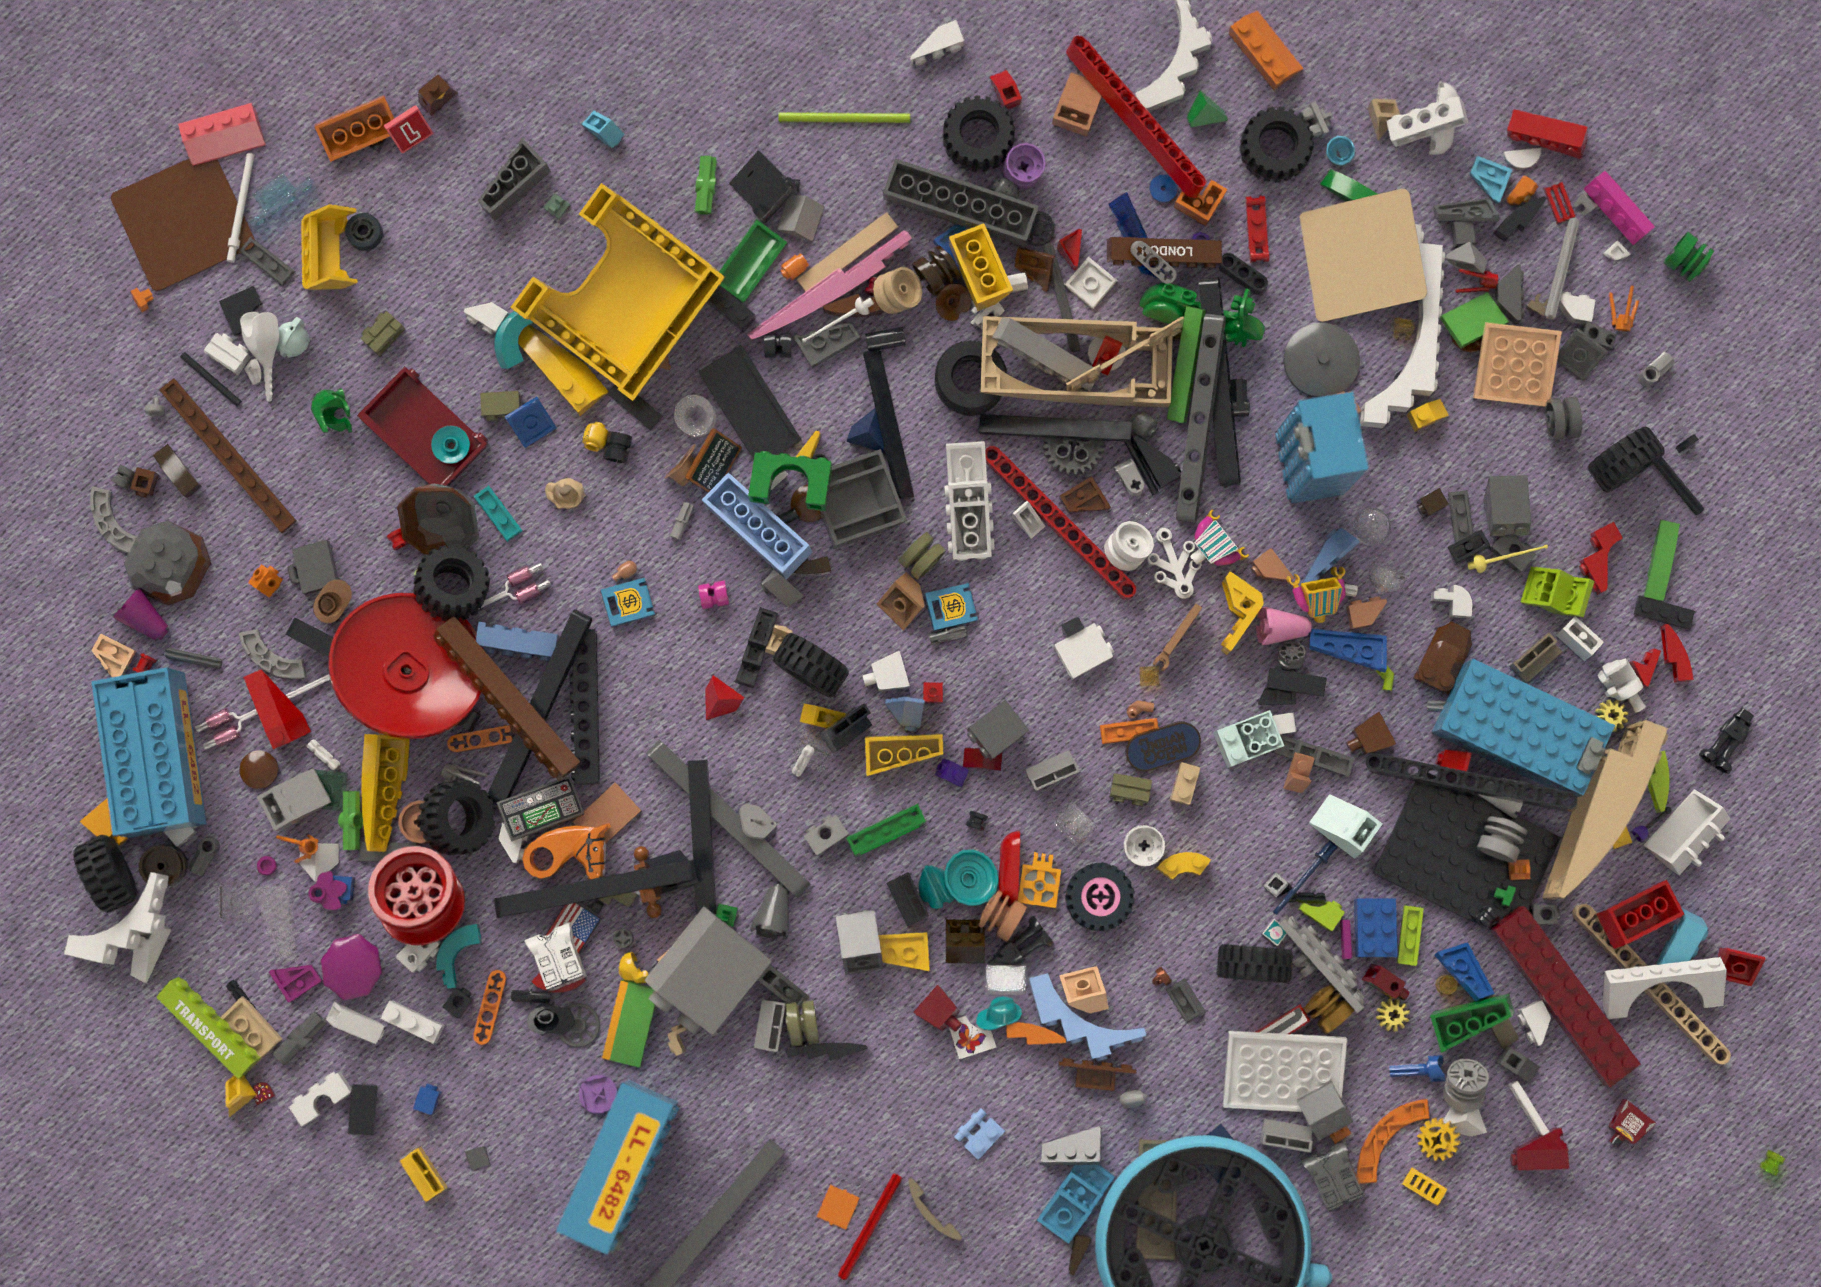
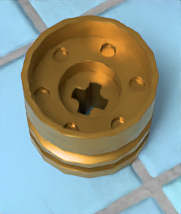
(1329, 1008)

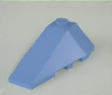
(1336, 547)
(906, 711)

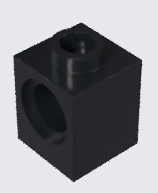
(450, 1005)

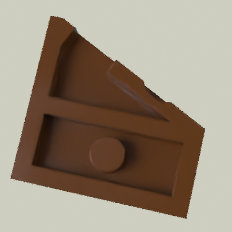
(1036, 266)
(1084, 497)

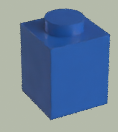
(427, 1099)

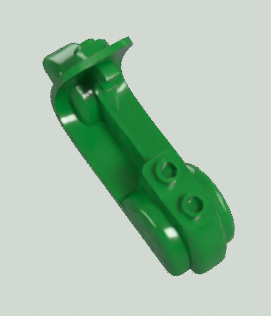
(1169, 302)

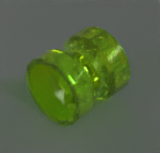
(1772, 1163)

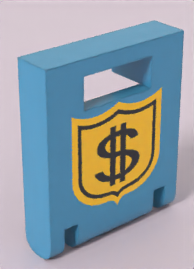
(630, 600)
(954, 605)

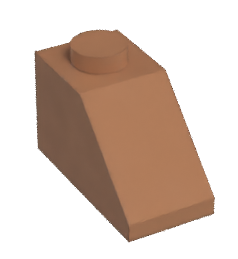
(1270, 567)

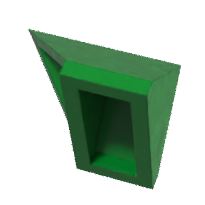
(1205, 112)

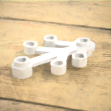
(1175, 566)

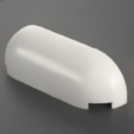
(1442, 141)

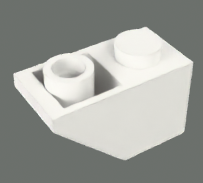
(1577, 309)
(488, 315)
(512, 848)
(1537, 1019)

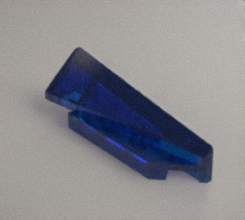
(1129, 223)

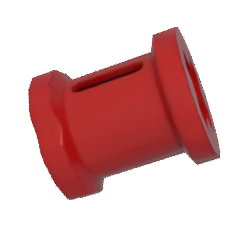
(145, 663)

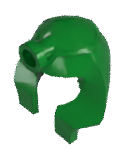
(325, 405)

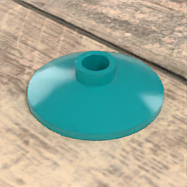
(443, 438)

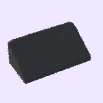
(1468, 547)

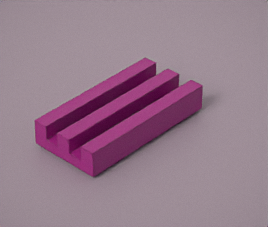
(1346, 945)

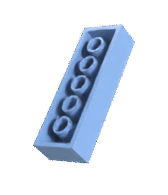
(757, 526)

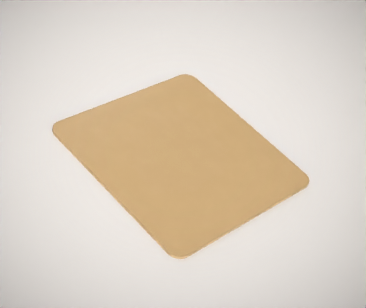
(1363, 255)

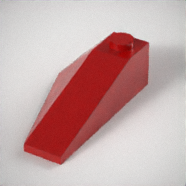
(277, 713)

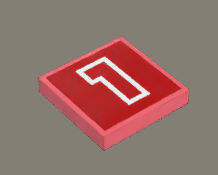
(408, 129)

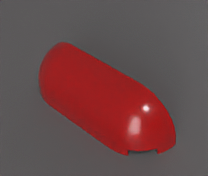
(1009, 867)

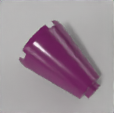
(142, 616)

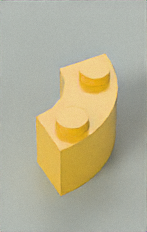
(1183, 862)

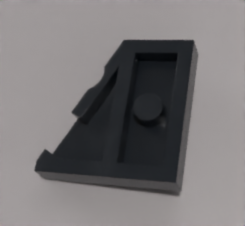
(1277, 697)

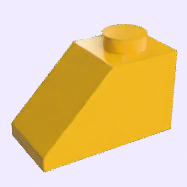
(1427, 414)

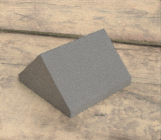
(800, 217)

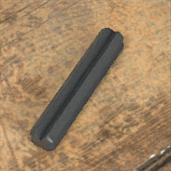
(193, 658)

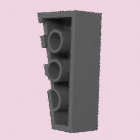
(513, 180)

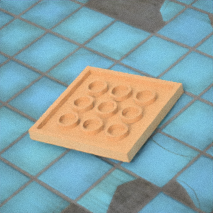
(1517, 364)

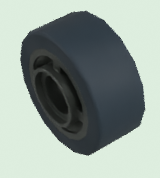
(359, 222)

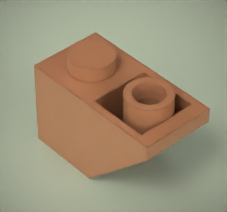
(1364, 614)

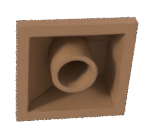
(902, 601)

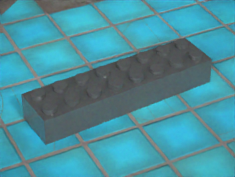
(960, 202)

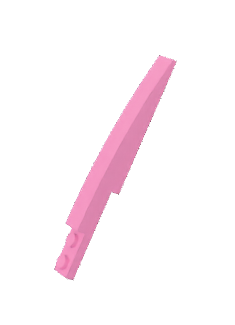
(832, 287)

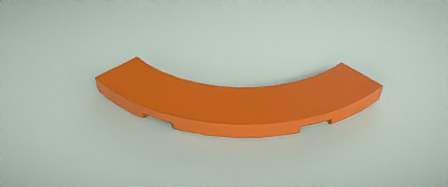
(1383, 1132)

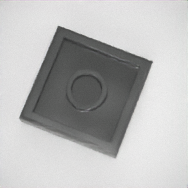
(1580, 354)

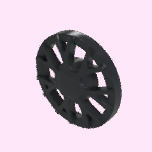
(1039, 229)

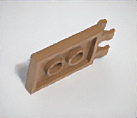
(1163, 657)

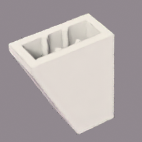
(355, 1023)

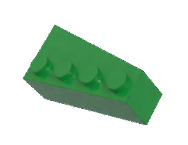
(1464, 1021)

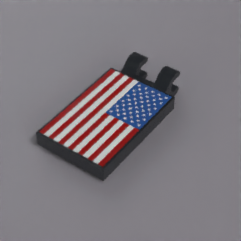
(583, 921)

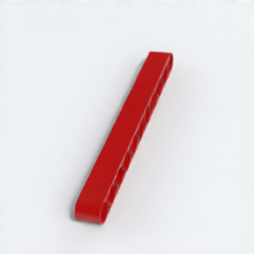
(1136, 116)
(1062, 532)

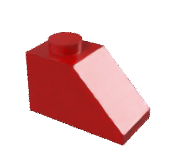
(1453, 759)

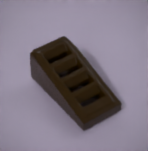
(1079, 1249)

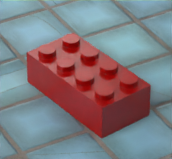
(1640, 914)

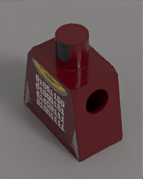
(1629, 1124)

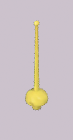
(1480, 562)

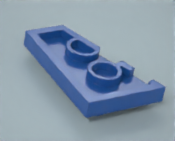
(1466, 970)

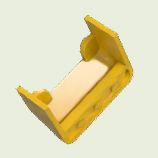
(322, 248)

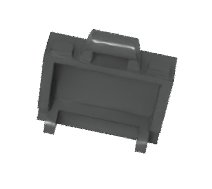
(314, 566)

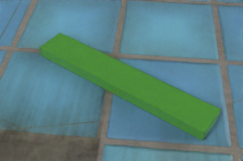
(1186, 364)

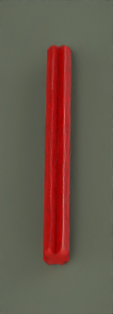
(869, 1227)

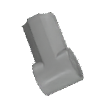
(1656, 369)

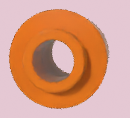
(794, 267)

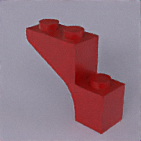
(1596, 565)

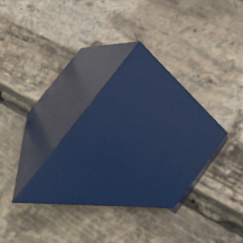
(867, 432)

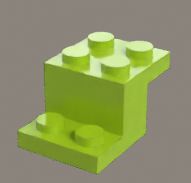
(1557, 591)

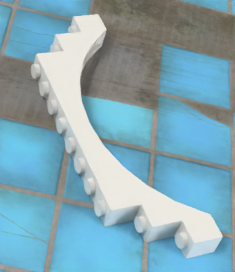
(1419, 372)

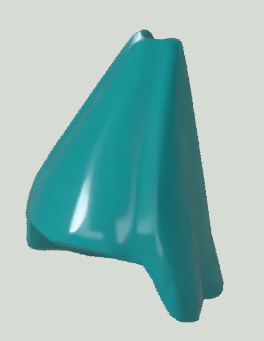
(933, 887)

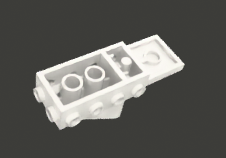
(968, 501)

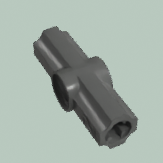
(299, 1038)

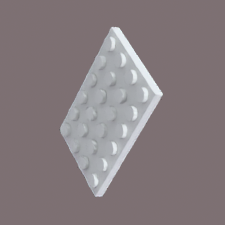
(1278, 1069)

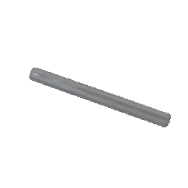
(1561, 269)

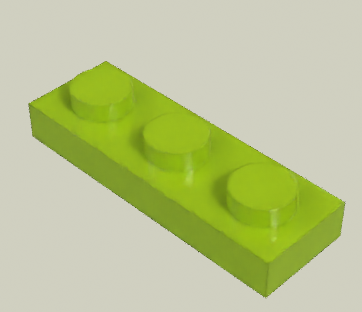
(1410, 935)

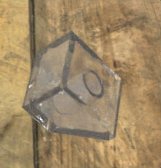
(1075, 824)

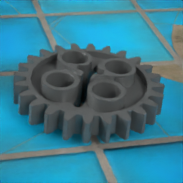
(1090, 449)

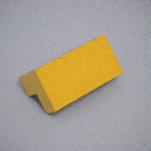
(423, 1174)

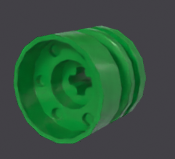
(1689, 257)

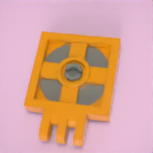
(1039, 883)

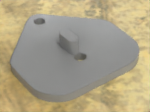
(760, 824)

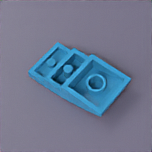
(1075, 1200)

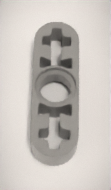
(1161, 261)

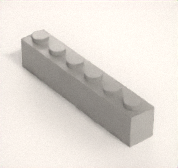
(1040, 352)

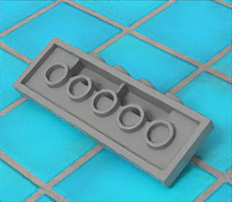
(1324, 960)

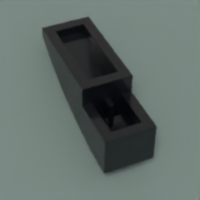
(1519, 219)

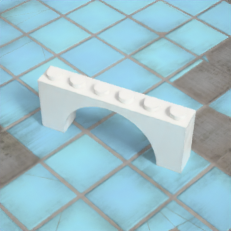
(1624, 985)

